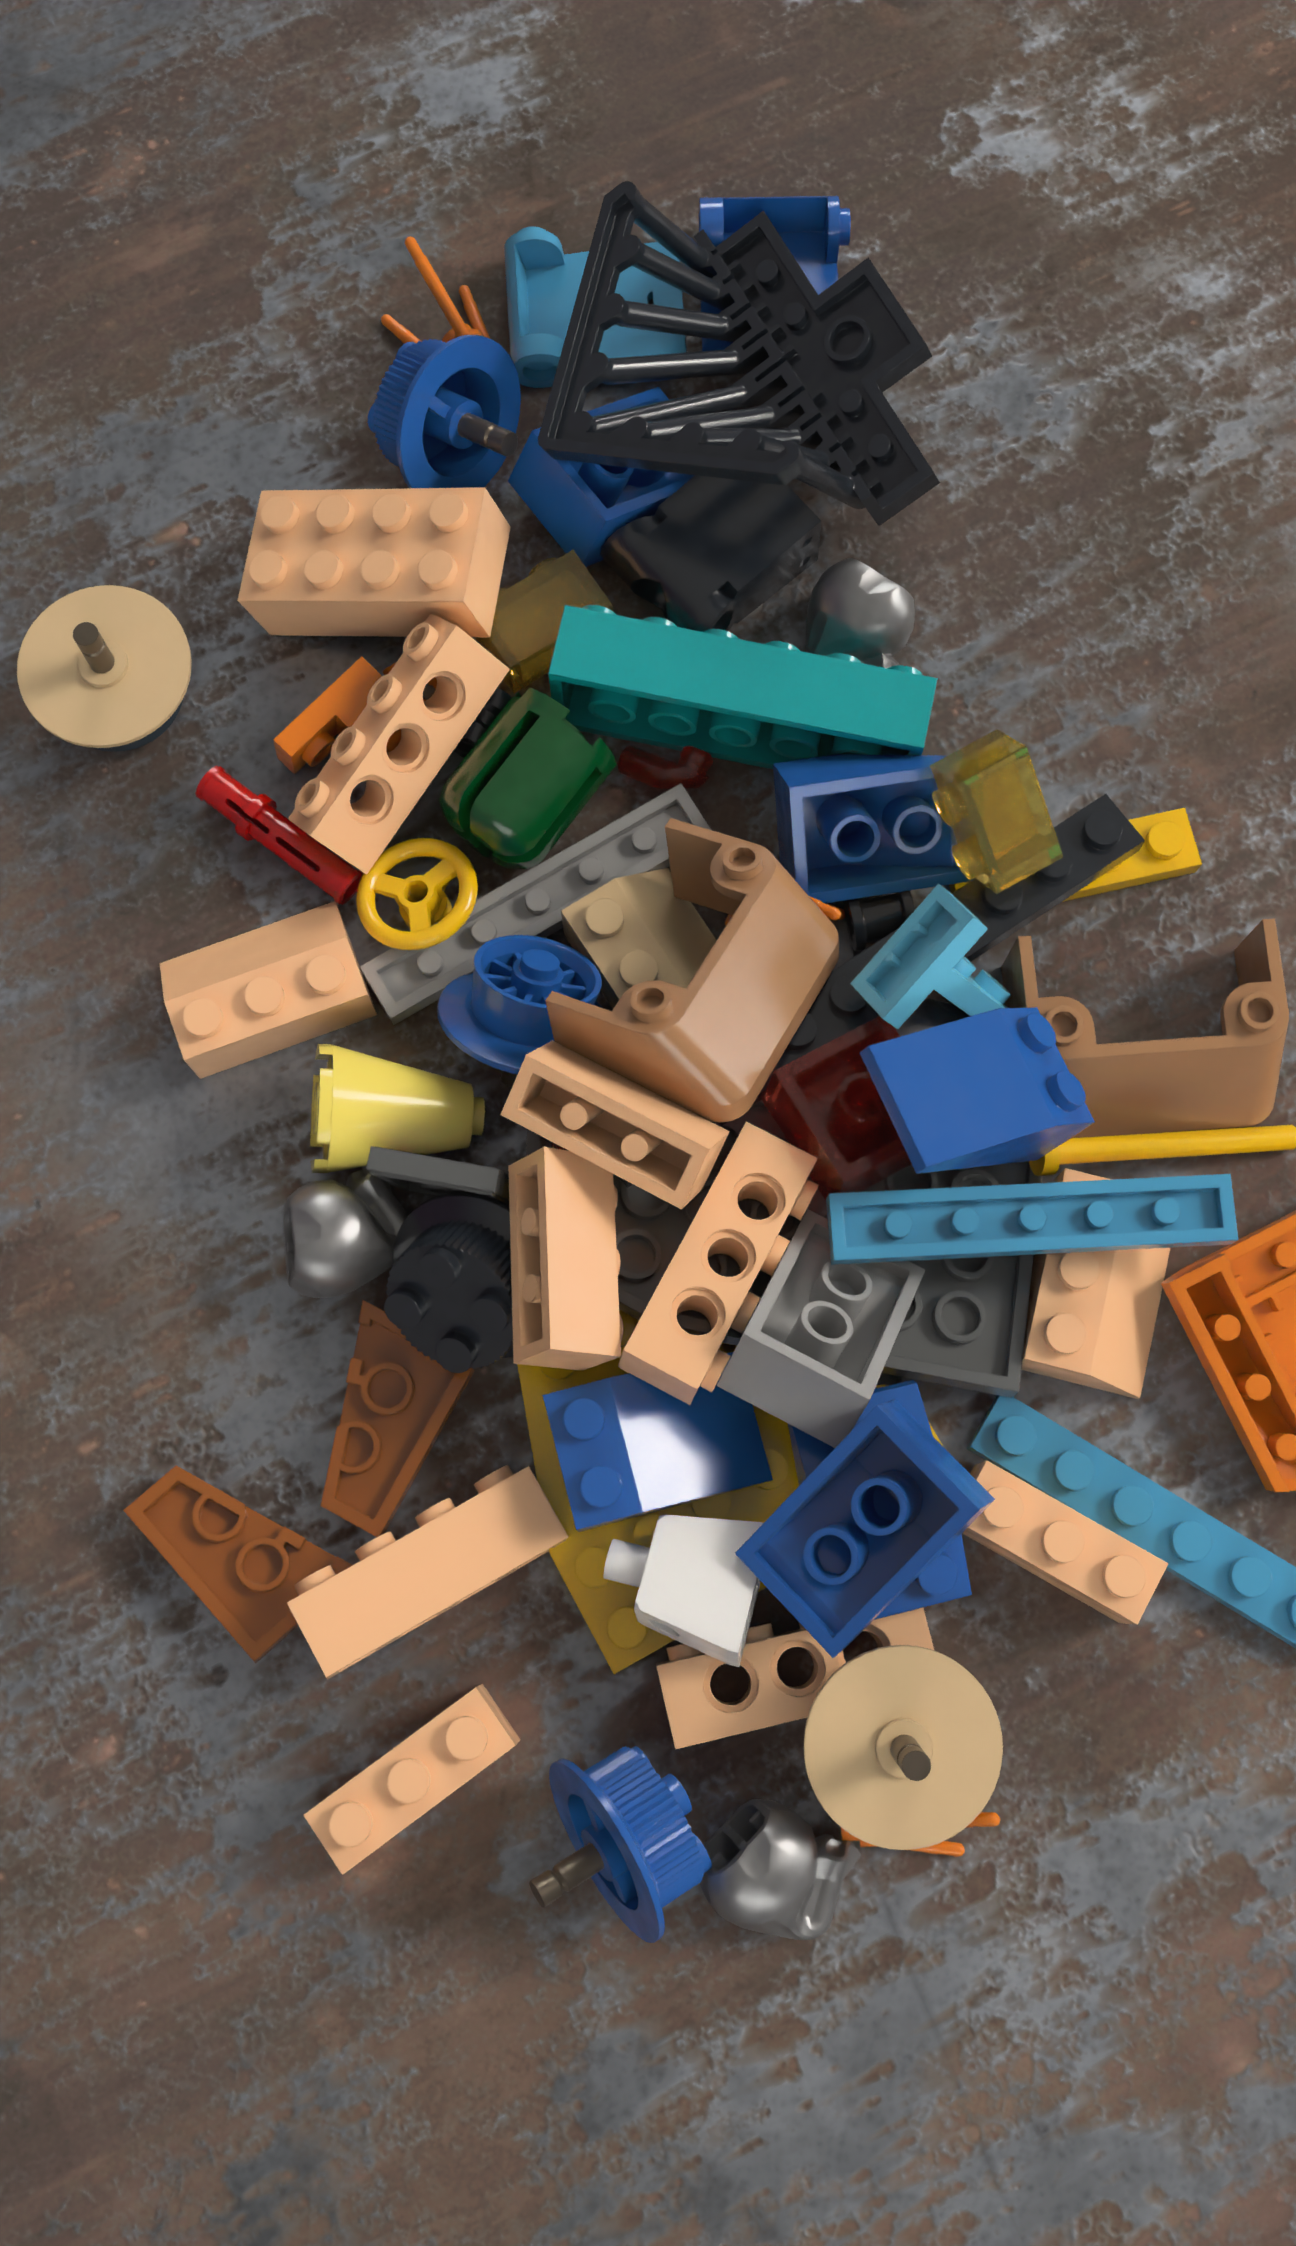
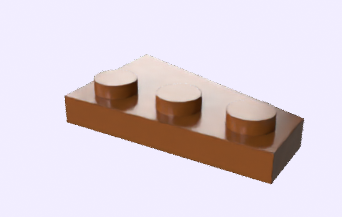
(387, 1423)
(229, 1556)

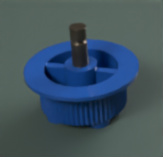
(448, 412)
(625, 1837)

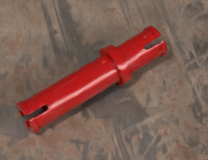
(259, 820)

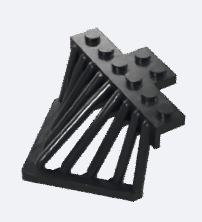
(807, 358)

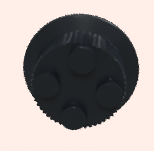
(454, 1281)

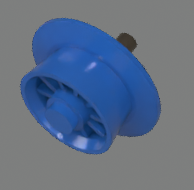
(502, 1005)

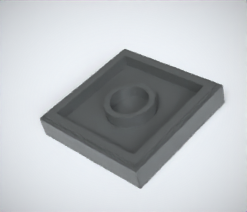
(437, 1175)

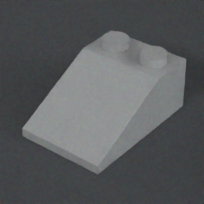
(820, 1335)

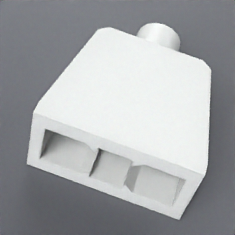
(692, 1582)

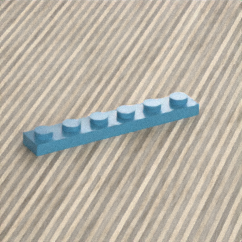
(1031, 1219)
(1142, 1512)

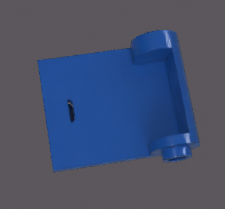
(807, 224)

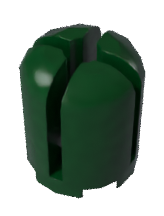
(524, 782)

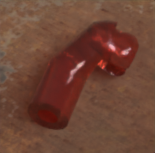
(665, 773)

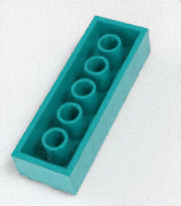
(731, 694)

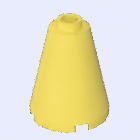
(386, 1105)

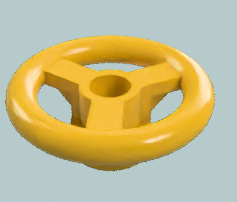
(406, 892)

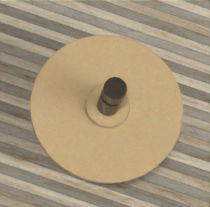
(105, 668)
(903, 1747)

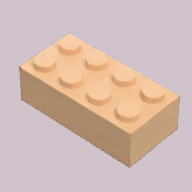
(374, 561)

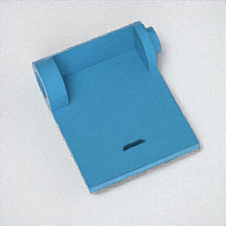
(542, 297)

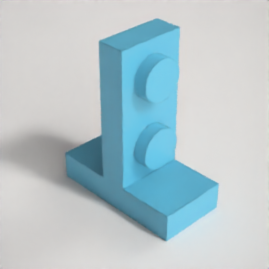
(929, 957)

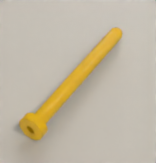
(1166, 1146)

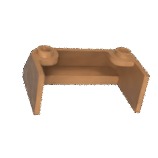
(735, 1018)
(1180, 1080)

